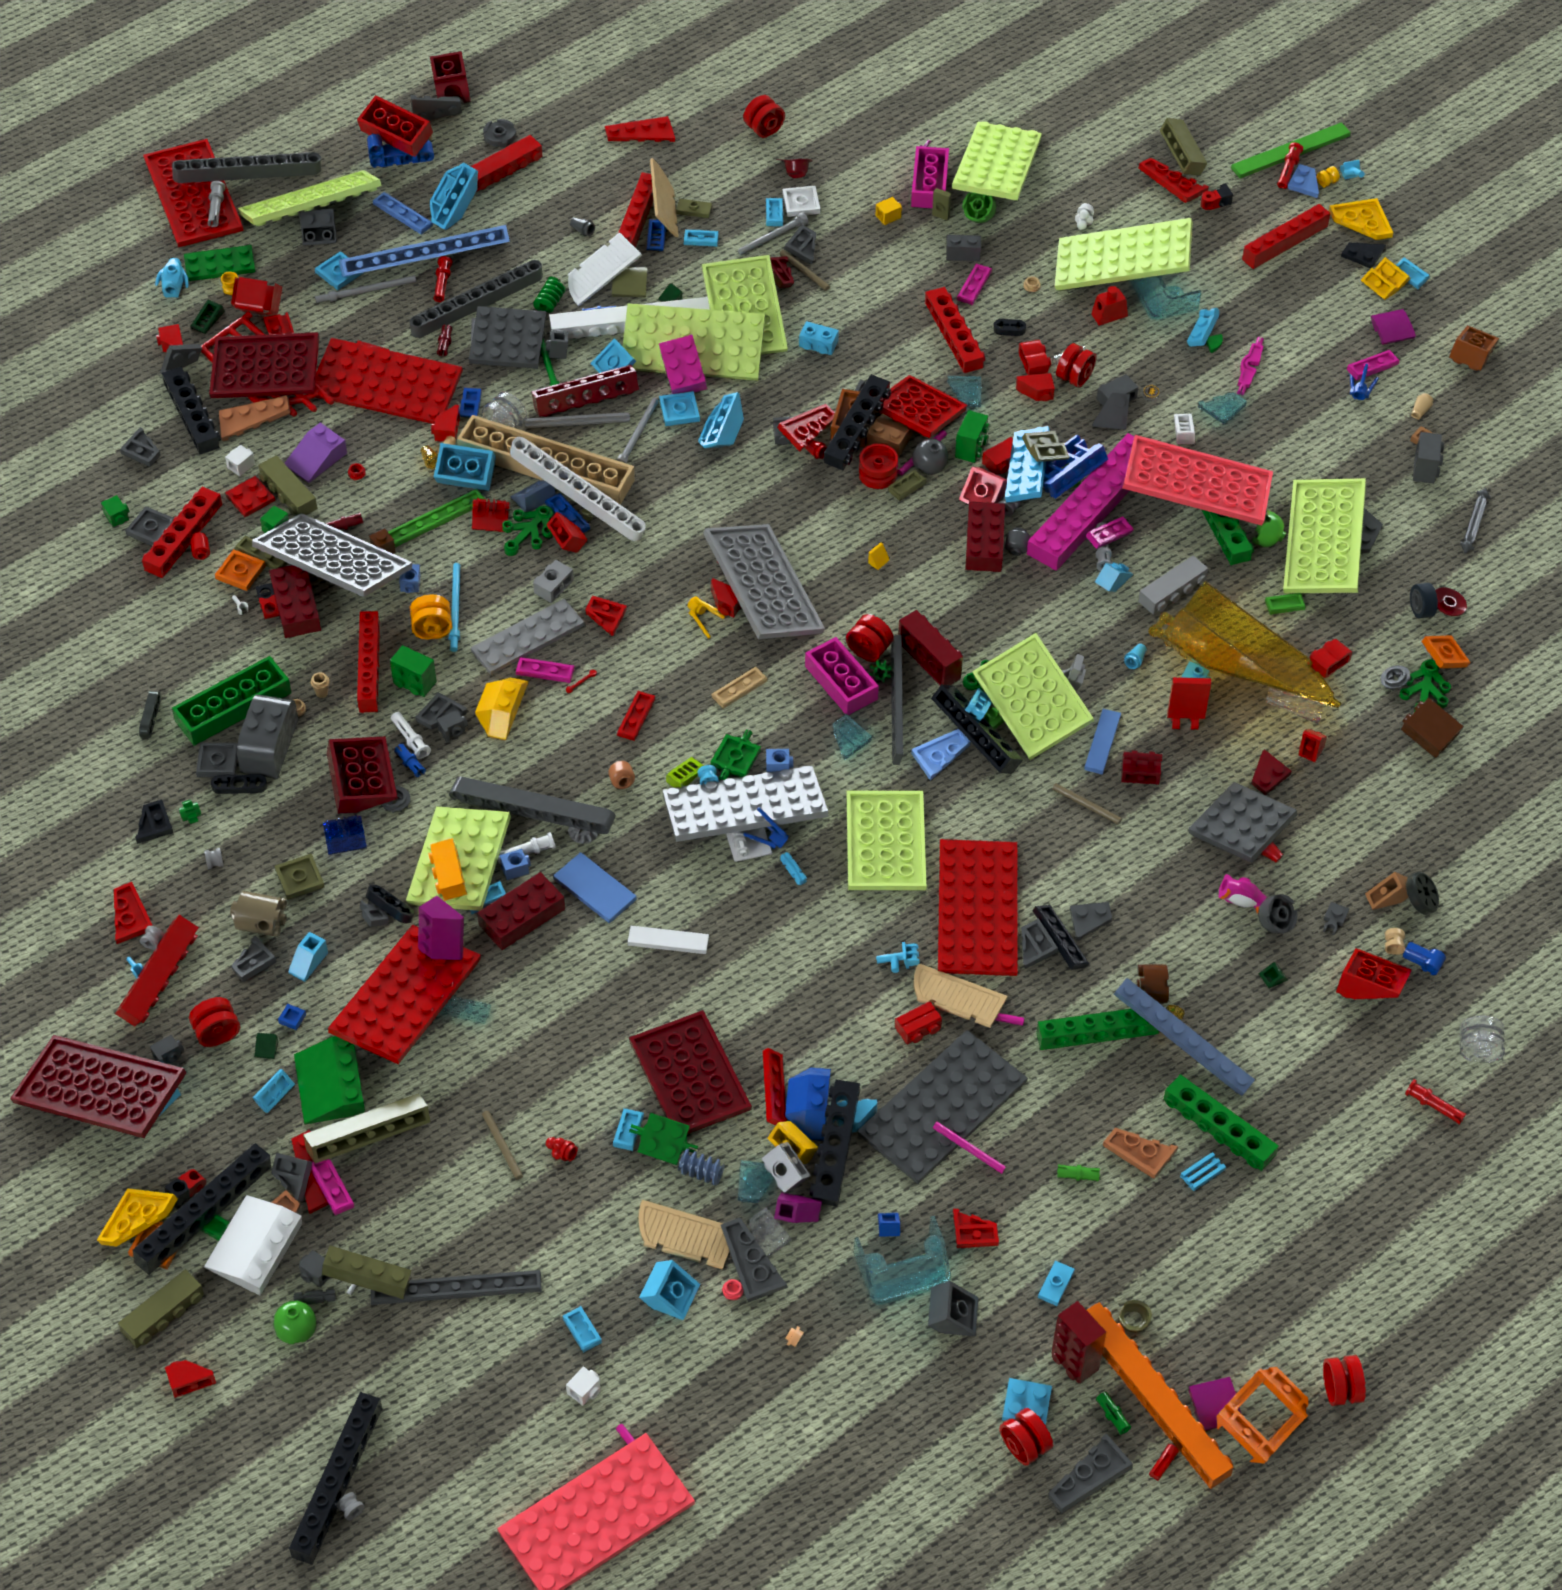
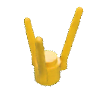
(699, 607)

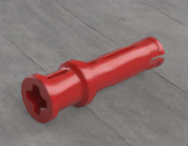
(1291, 160)
(443, 273)
(1427, 1097)

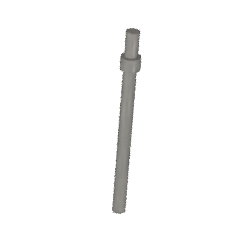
(333, 296)
(624, 456)

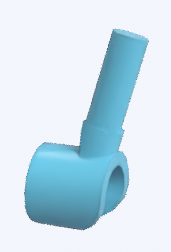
(135, 968)

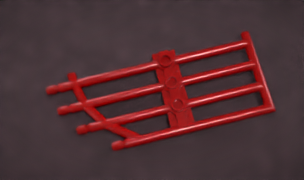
(300, 398)

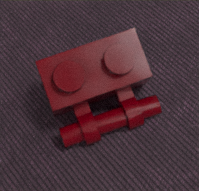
(1141, 767)

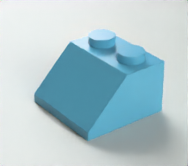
(670, 1289)

